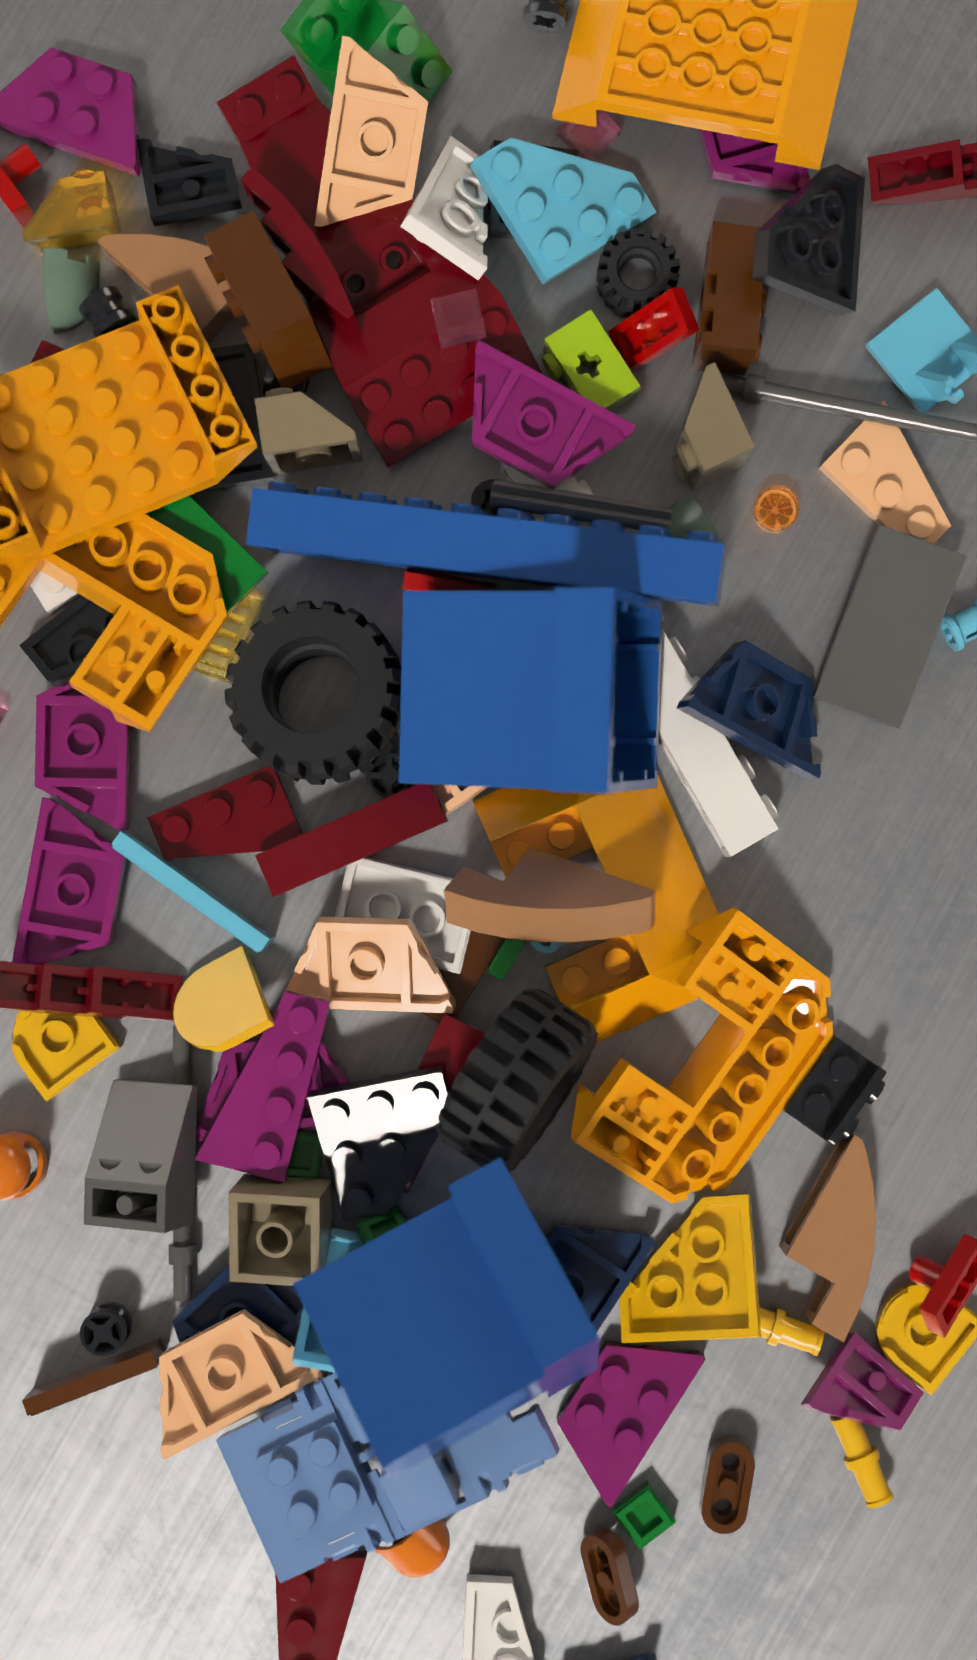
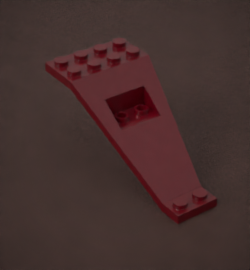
(395, 369)

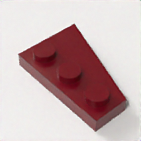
(230, 819)
(317, 1608)

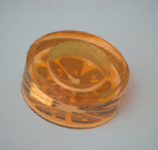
(776, 509)

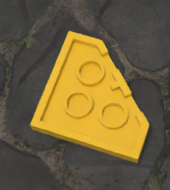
(698, 1280)

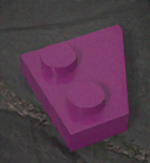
(863, 1387)

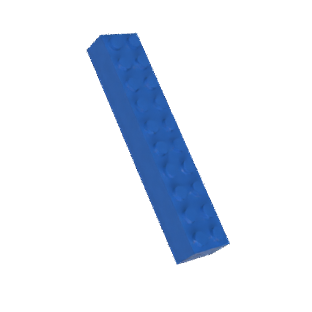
(486, 546)

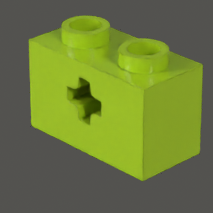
(588, 344)

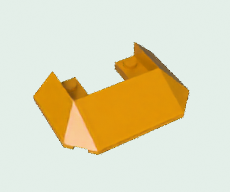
(162, 608)
(632, 839)
(734, 1080)

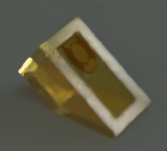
(74, 213)

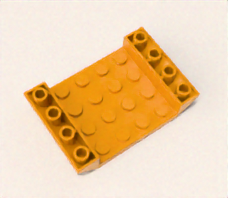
(712, 67)
(114, 430)

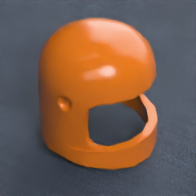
(16, 1164)
(419, 1551)

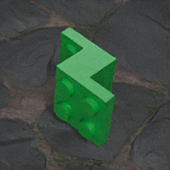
(379, 27)

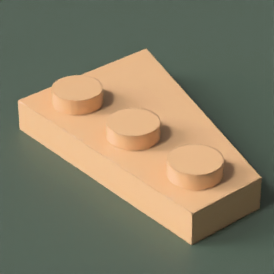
(886, 481)

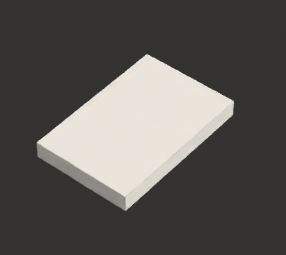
(400, 892)

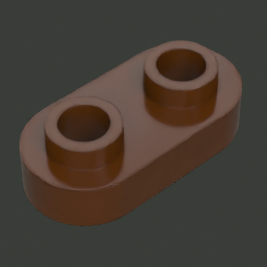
(727, 1482)
(609, 1576)

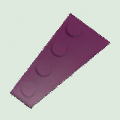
(267, 1102)

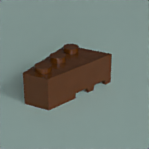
(267, 299)
(729, 302)

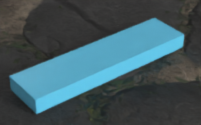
(192, 891)

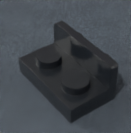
(836, 1092)

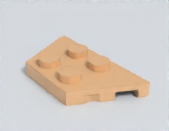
(370, 139)
(371, 967)
(224, 1378)

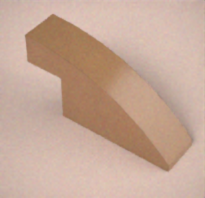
(165, 262)
(549, 902)
(837, 1237)

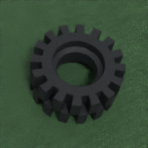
(631, 247)

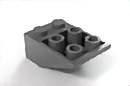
(144, 1158)

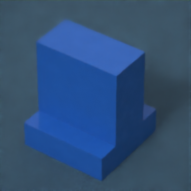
(531, 689)
(449, 1321)

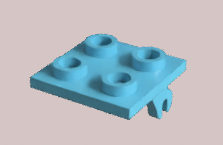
(927, 352)

